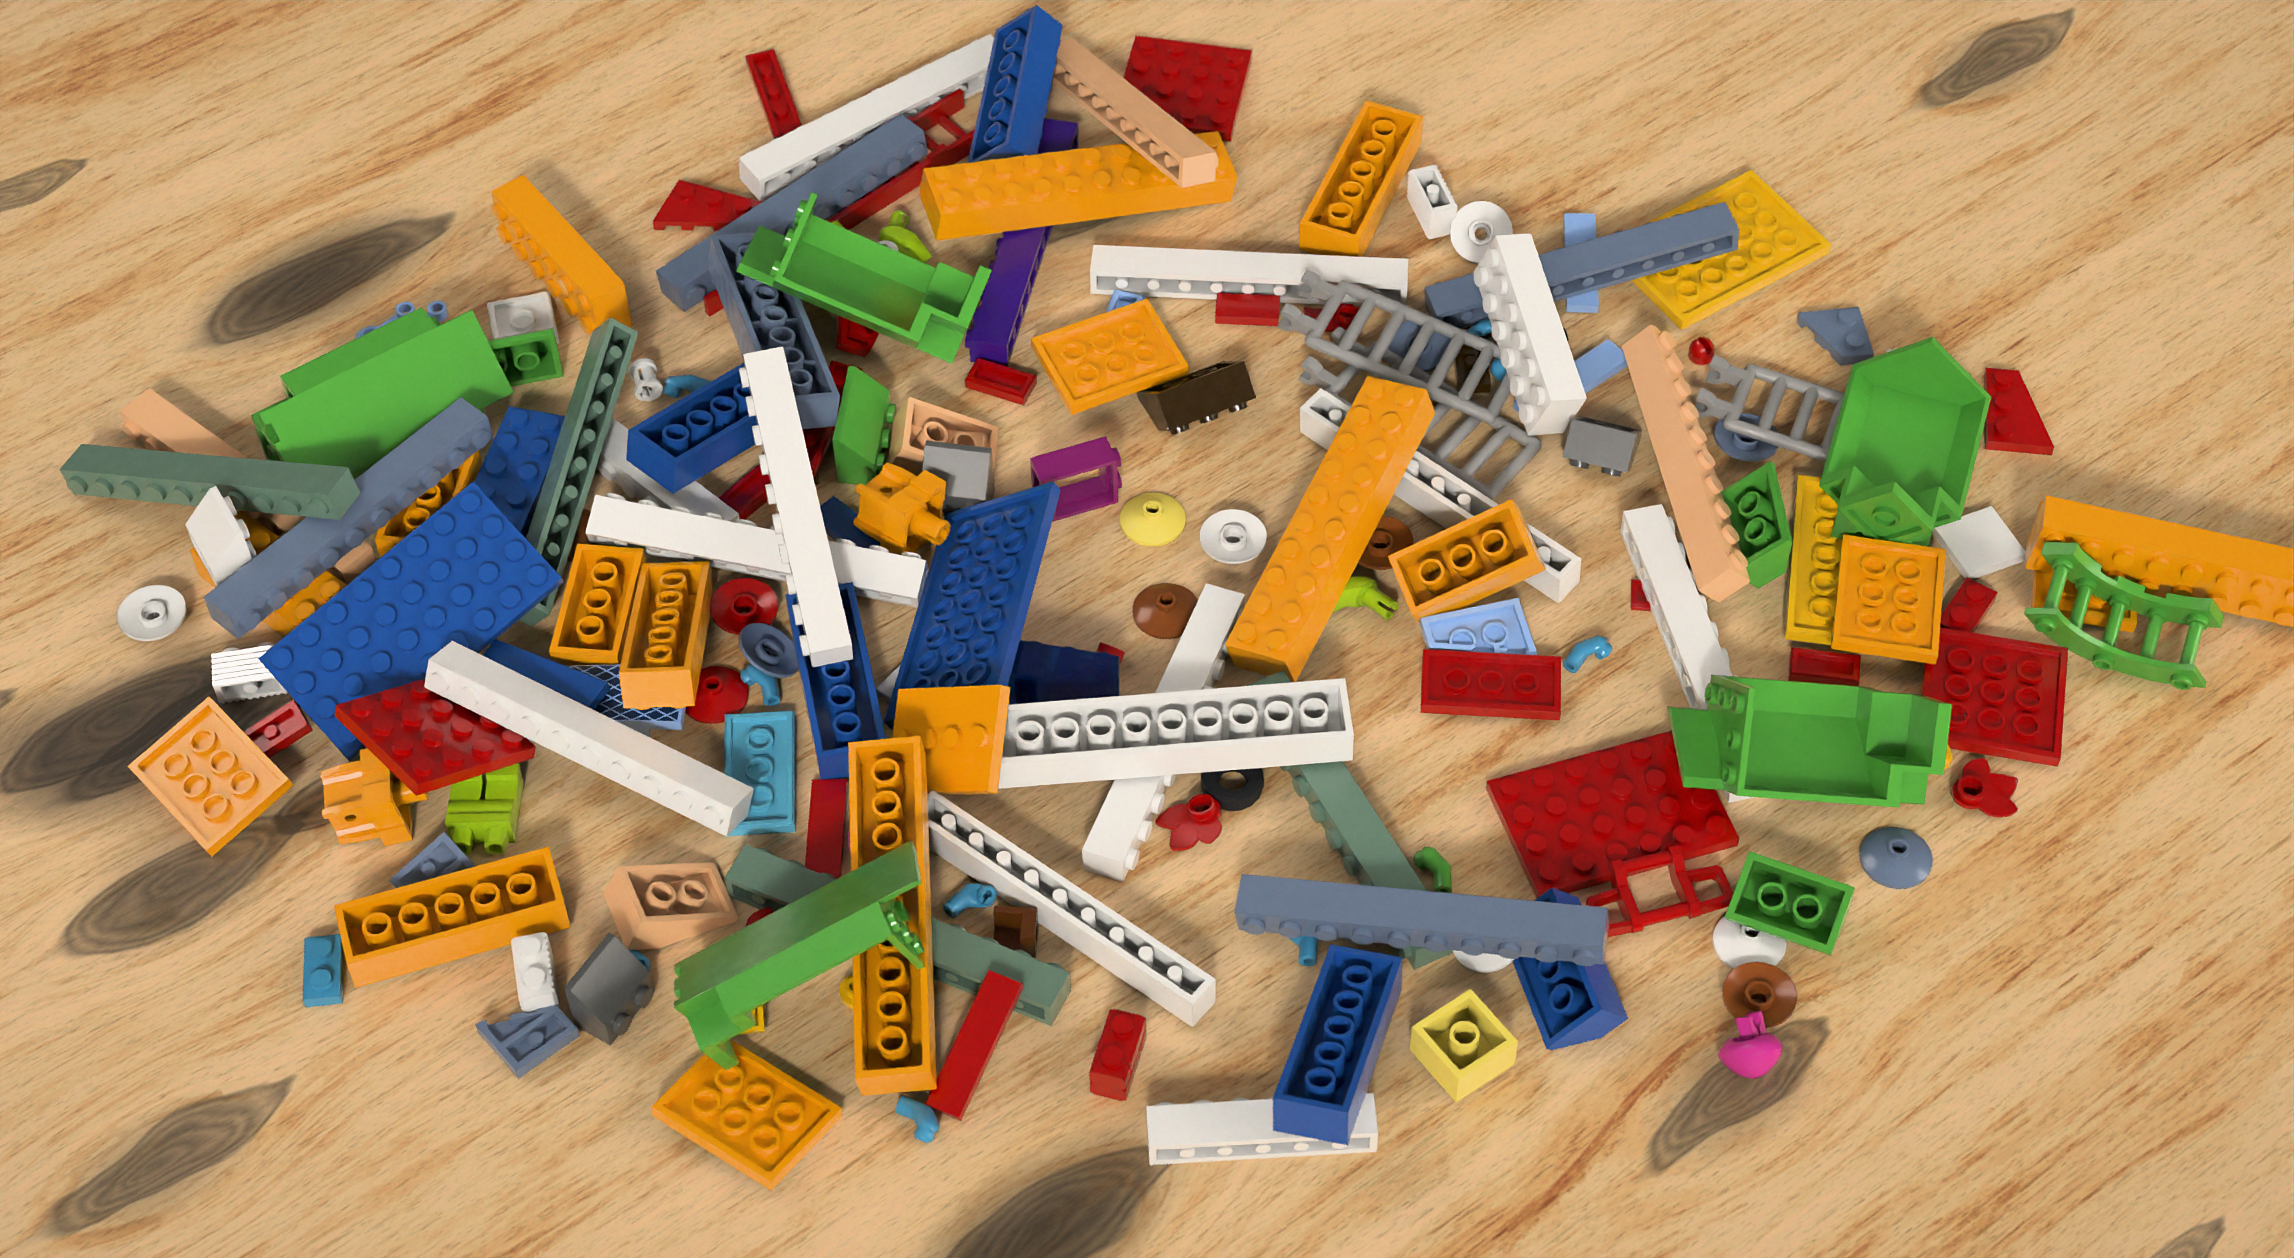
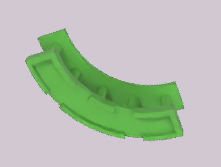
(2078, 567)

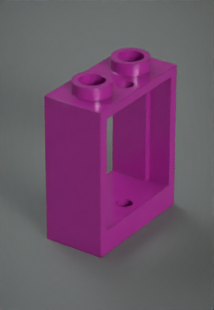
(1075, 460)

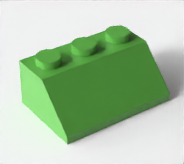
(528, 356)
(862, 428)
(1760, 523)
(1790, 903)

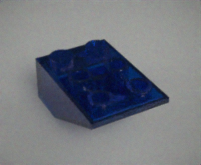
(1061, 673)

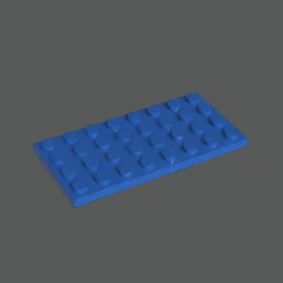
(449, 580)
(978, 594)

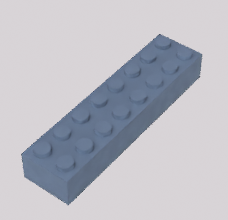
(774, 319)

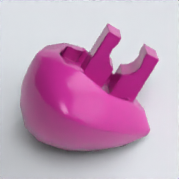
(1754, 1050)

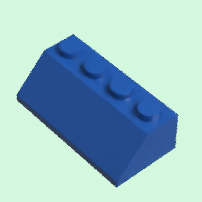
(1569, 999)

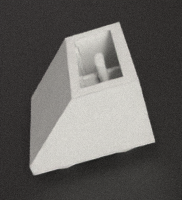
(219, 536)

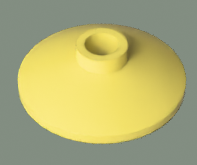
(1152, 519)

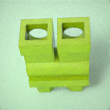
(486, 810)

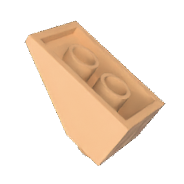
(923, 421)
(667, 903)

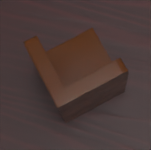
(1016, 928)

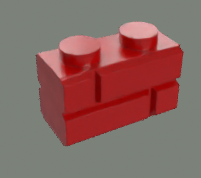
(1117, 1055)

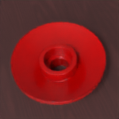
(743, 596)
(727, 698)

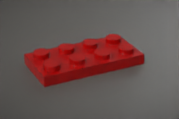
(1491, 684)

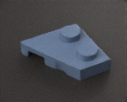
(1840, 333)
(435, 860)
(528, 1037)

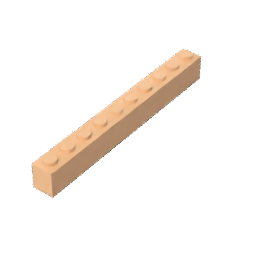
(1133, 116)
(169, 429)
(1686, 464)

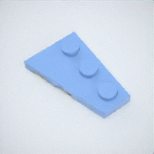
(1482, 628)

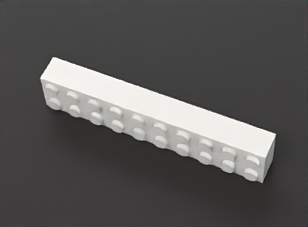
(1176, 733)

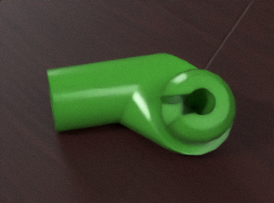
(1441, 869)

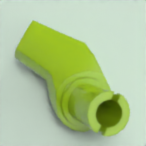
(905, 240)
(1363, 592)

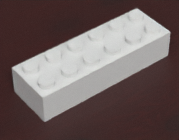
(1529, 335)

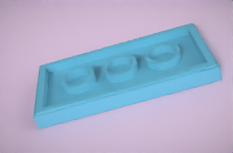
(762, 755)

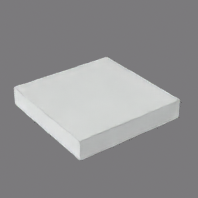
(522, 315)
(1979, 543)

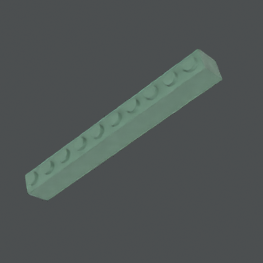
(579, 450)
(187, 477)
(1355, 830)
(958, 956)

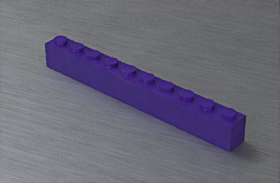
(1014, 270)

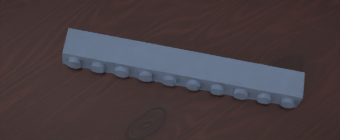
(836, 184)
(1603, 261)
(319, 542)
(1423, 919)

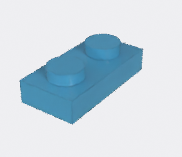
(323, 971)

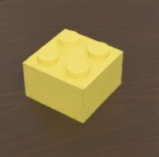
(1463, 1045)

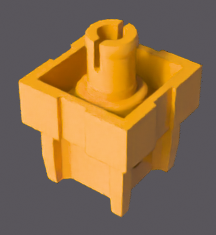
(903, 509)
(368, 802)

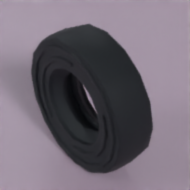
(1234, 799)

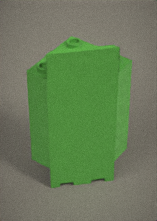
(867, 282)
(380, 391)
(1904, 444)
(1811, 741)
(794, 946)

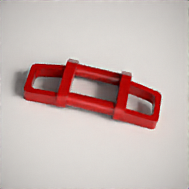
(1681, 881)

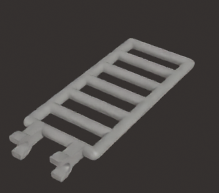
(1333, 295)
(1316, 375)
(1743, 381)

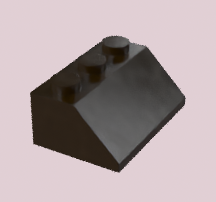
(1198, 396)

